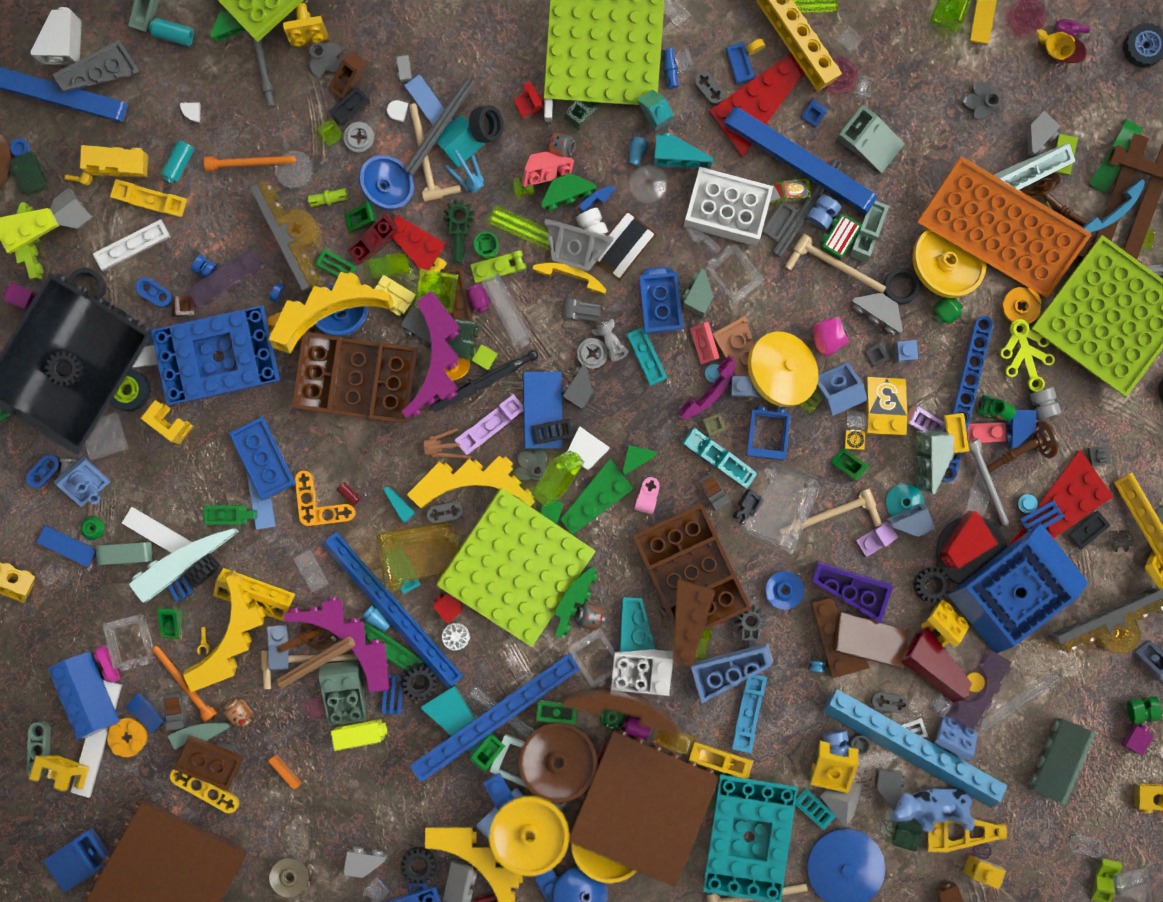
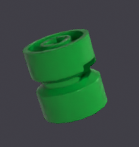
(486, 245)
(1144, 710)

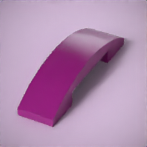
(694, 407)

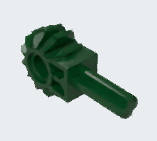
(458, 228)

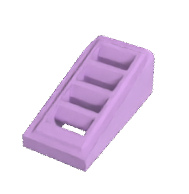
(915, 416)

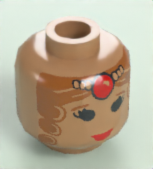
(237, 712)

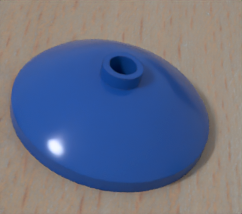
(389, 174)
(341, 326)
(574, 884)

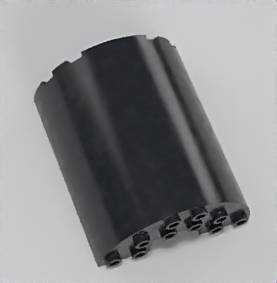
(74, 322)

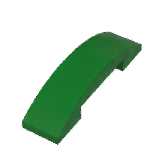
(1105, 174)

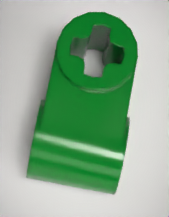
(996, 409)

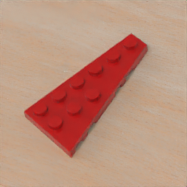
(759, 98)
(1076, 494)

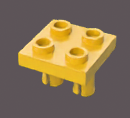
(305, 29)
(947, 623)

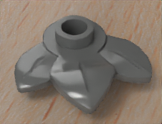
(326, 60)
(979, 100)
(529, 463)

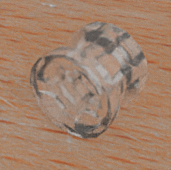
(940, 705)

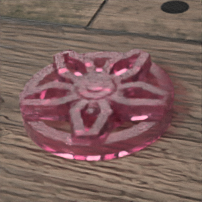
(1028, 16)
(842, 78)

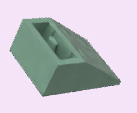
(870, 139)
(933, 456)
(342, 692)

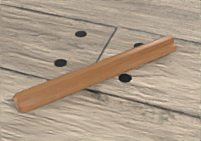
(315, 662)

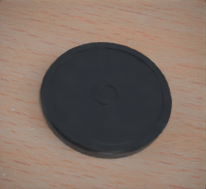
(961, 574)

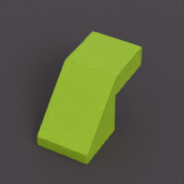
(1103, 884)

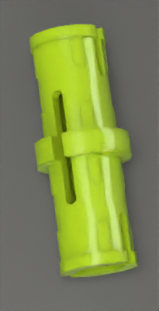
(328, 197)

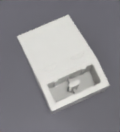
(643, 671)

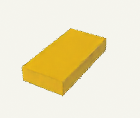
(956, 425)

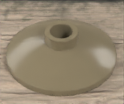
(280, 882)

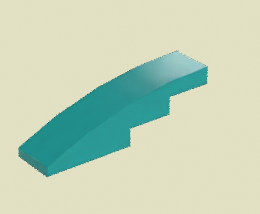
(719, 457)

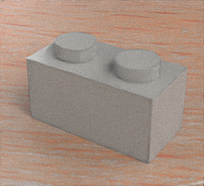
(404, 68)

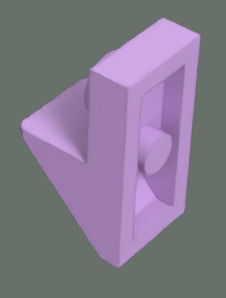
(876, 539)

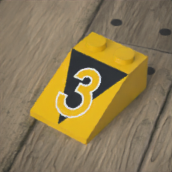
(886, 406)

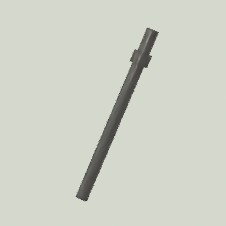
(266, 86)

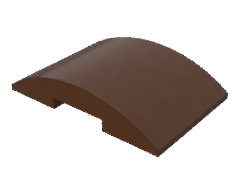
(354, 377)
(691, 552)
(595, 699)

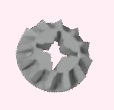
(353, 130)
(592, 343)

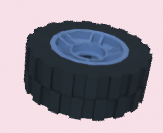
(1134, 46)

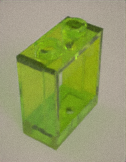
(558, 477)

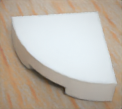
(191, 111)

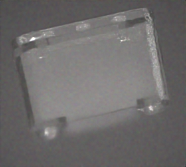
(783, 508)

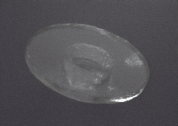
(648, 193)

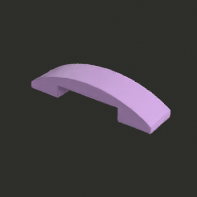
(489, 425)

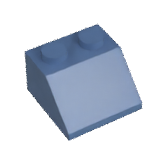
(841, 388)

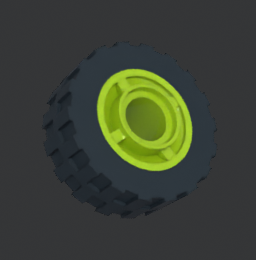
(137, 397)

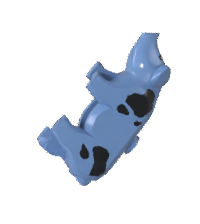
(935, 806)

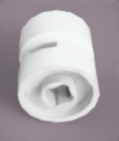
(591, 220)

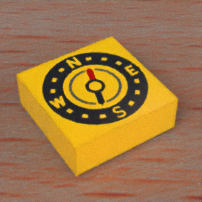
(854, 440)

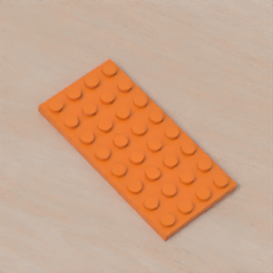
(1004, 227)

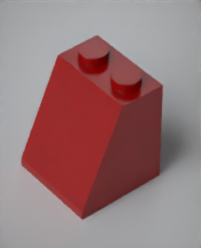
(967, 541)

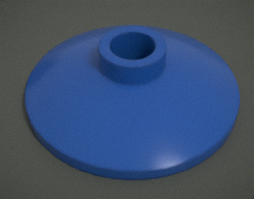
(794, 587)

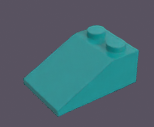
(674, 152)

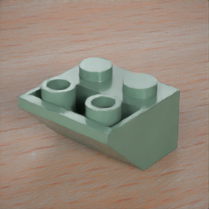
(699, 296)

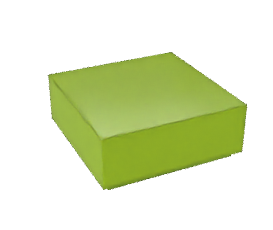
(484, 357)

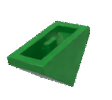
(225, 27)
(360, 217)
(636, 457)
(849, 465)
(170, 622)
(487, 752)

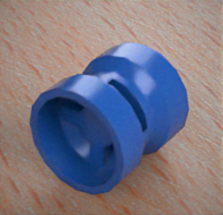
(203, 266)

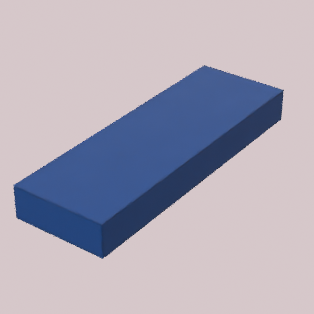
(67, 546)

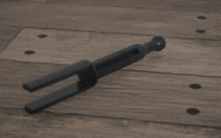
(486, 379)

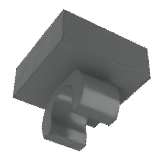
(1099, 455)

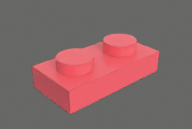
(704, 343)
(987, 432)

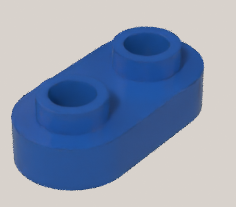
(154, 292)
(43, 470)

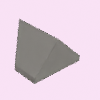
(69, 210)
(842, 803)

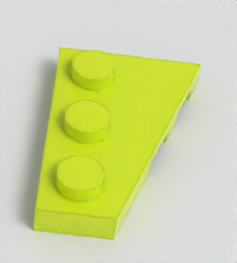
(25, 227)

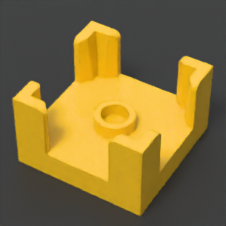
(155, 418)
(60, 770)
(833, 770)

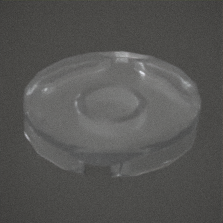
(296, 174)

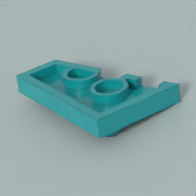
(634, 626)

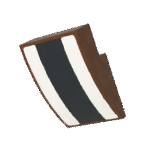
(628, 245)

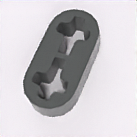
(712, 86)
(443, 508)
(890, 697)

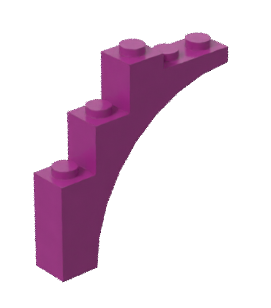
(443, 357)
(372, 655)

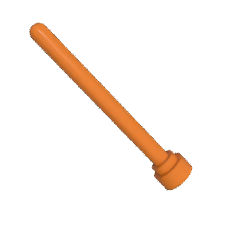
(212, 163)
(206, 712)

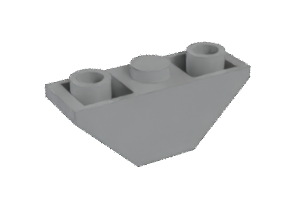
(880, 310)

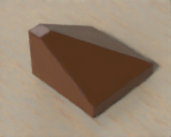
(183, 306)

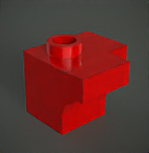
(529, 102)

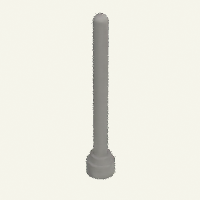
(975, 448)

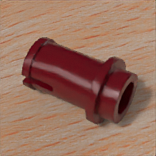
(352, 497)
(489, 898)

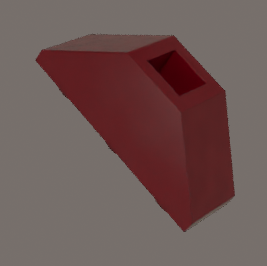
(373, 239)

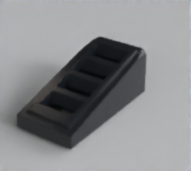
(538, 440)

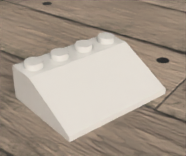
(728, 206)

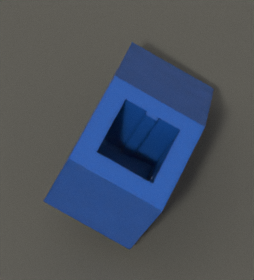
(1020, 427)

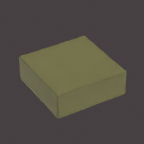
(714, 425)

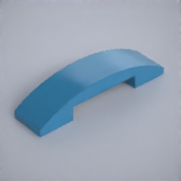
(1131, 194)
(749, 713)

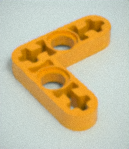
(317, 512)

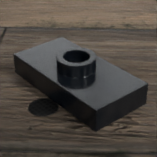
(349, 106)
(1088, 530)

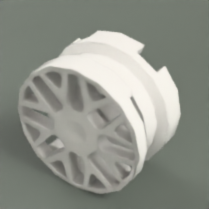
(455, 636)

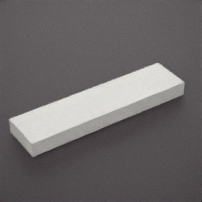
(131, 245)
(154, 530)

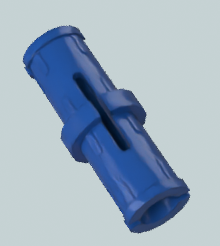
(670, 68)

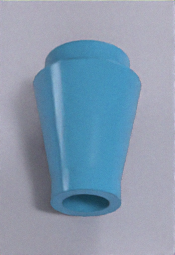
(637, 149)
(376, 618)

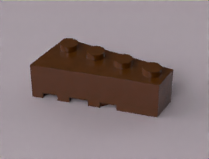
(690, 618)
(825, 618)

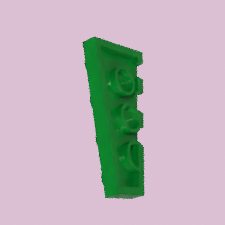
(599, 495)

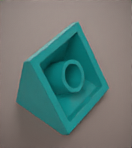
(458, 137)

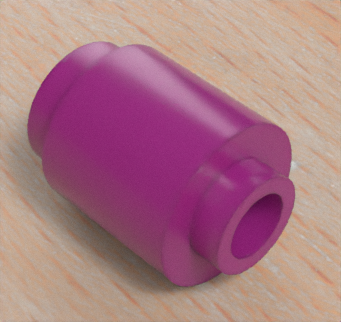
(478, 298)
(634, 729)

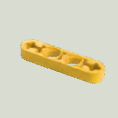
(203, 792)

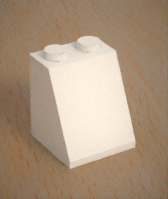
(59, 39)

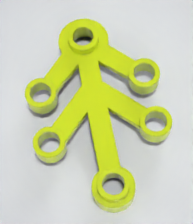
(1026, 353)

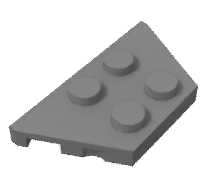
(575, 245)

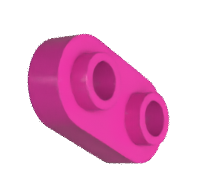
(102, 656)

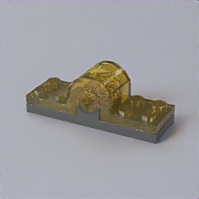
(286, 231)
(1112, 628)

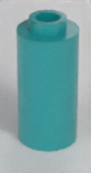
(171, 32)
(177, 162)

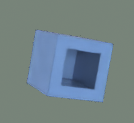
(906, 351)

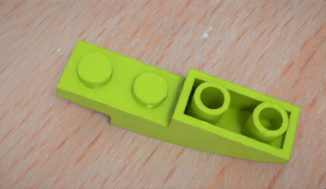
(27, 254)

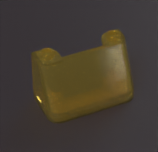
(416, 553)

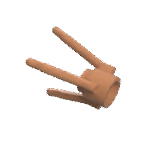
(434, 447)

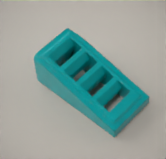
(403, 510)
(826, 821)

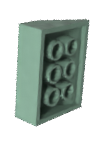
(1061, 760)

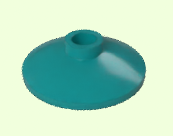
(898, 493)

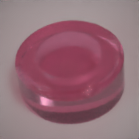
(315, 707)

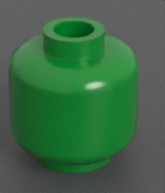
(948, 310)

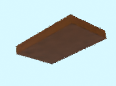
(208, 762)

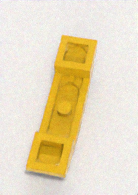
(148, 198)
(547, 269)

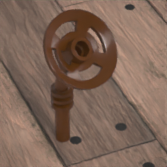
(1043, 187)
(1038, 441)
(303, 637)

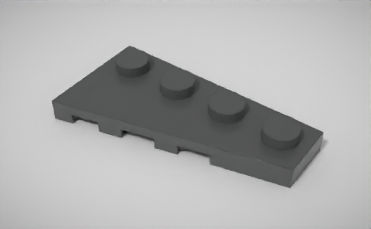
(98, 68)

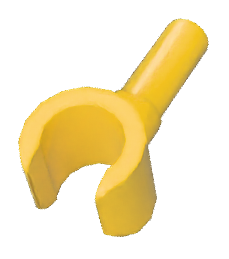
(84, 179)
(203, 642)

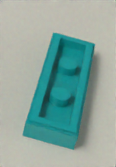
(646, 356)

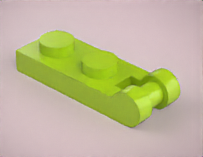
(491, 267)

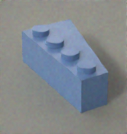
(728, 670)

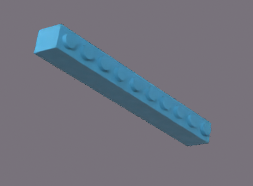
(914, 748)

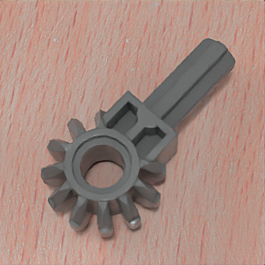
(751, 633)

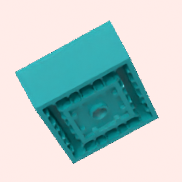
(754, 867)

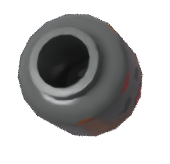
(560, 144)
(589, 616)

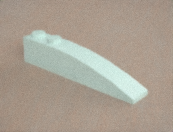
(1037, 167)
(173, 566)

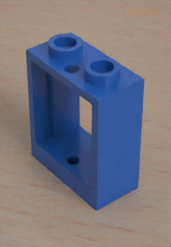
(763, 453)

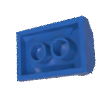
(661, 300)

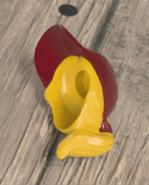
(1063, 47)

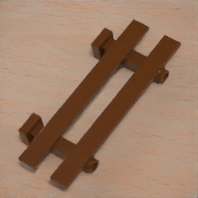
(1131, 163)

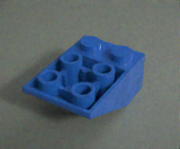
(77, 860)

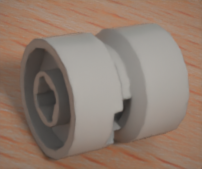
(1045, 403)

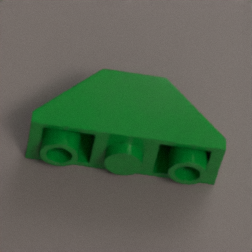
(566, 190)

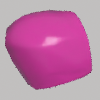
(829, 336)

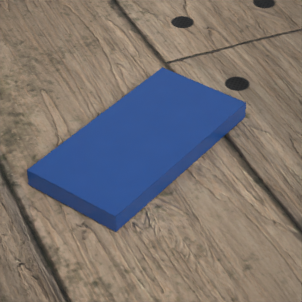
(541, 405)
(262, 458)

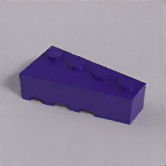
(859, 590)

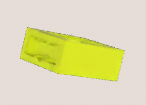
(358, 734)

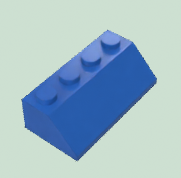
(83, 695)

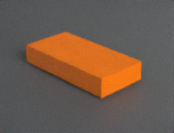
(285, 772)

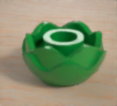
(94, 522)
(611, 723)

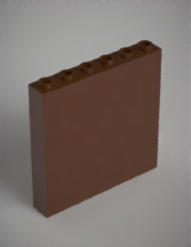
(643, 807)
(165, 861)

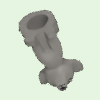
(616, 350)

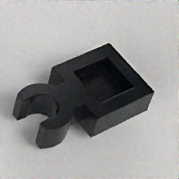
(748, 504)

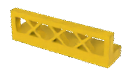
(269, 595)

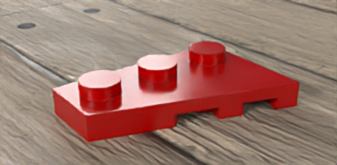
(417, 243)

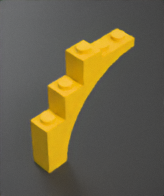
(322, 302)
(470, 474)
(219, 663)
(460, 842)

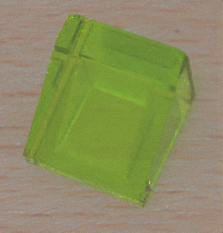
(330, 132)

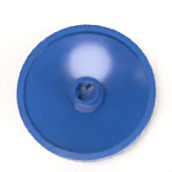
(845, 866)

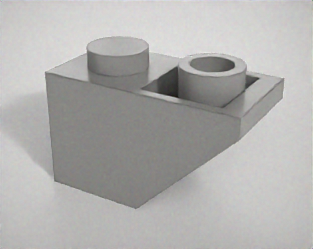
(1039, 132)
(362, 862)

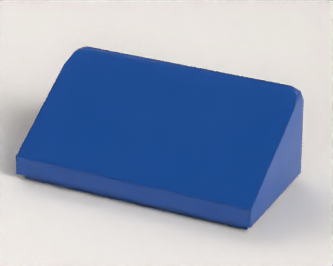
(145, 713)

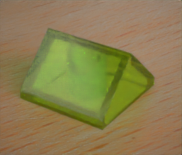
(951, 13)
(440, 283)

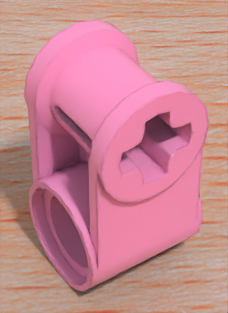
(647, 499)

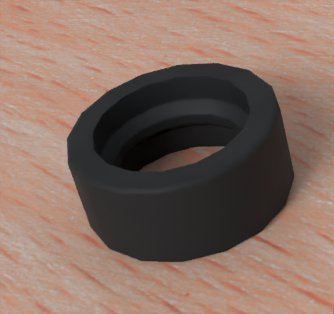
(495, 124)
(912, 276)
(101, 289)

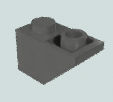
(416, 325)
(580, 389)
(889, 784)

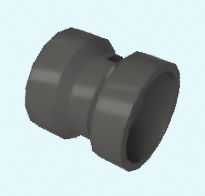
(859, 742)

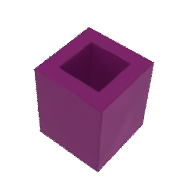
(19, 296)
(1137, 739)

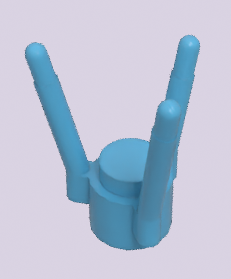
(472, 182)

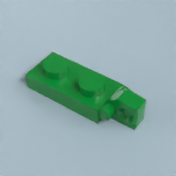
(227, 514)

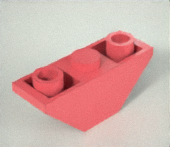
(545, 167)

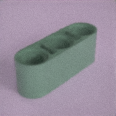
(124, 553)
(42, 740)

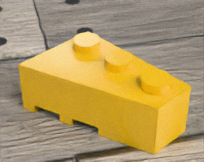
(113, 161)

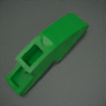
(578, 593)

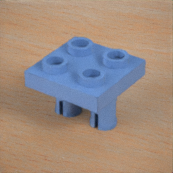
(82, 482)
(956, 738)

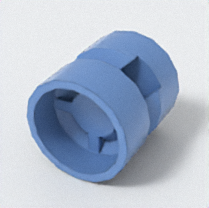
(823, 212)
(838, 742)

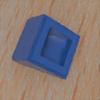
(814, 112)

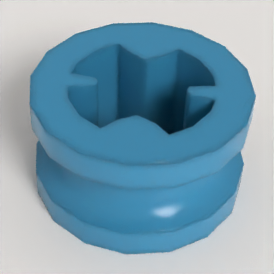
(817, 666)

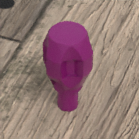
(1070, 27)

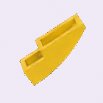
(721, 760)

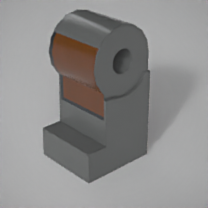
(713, 491)
(175, 711)

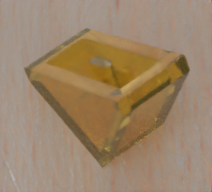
(679, 743)

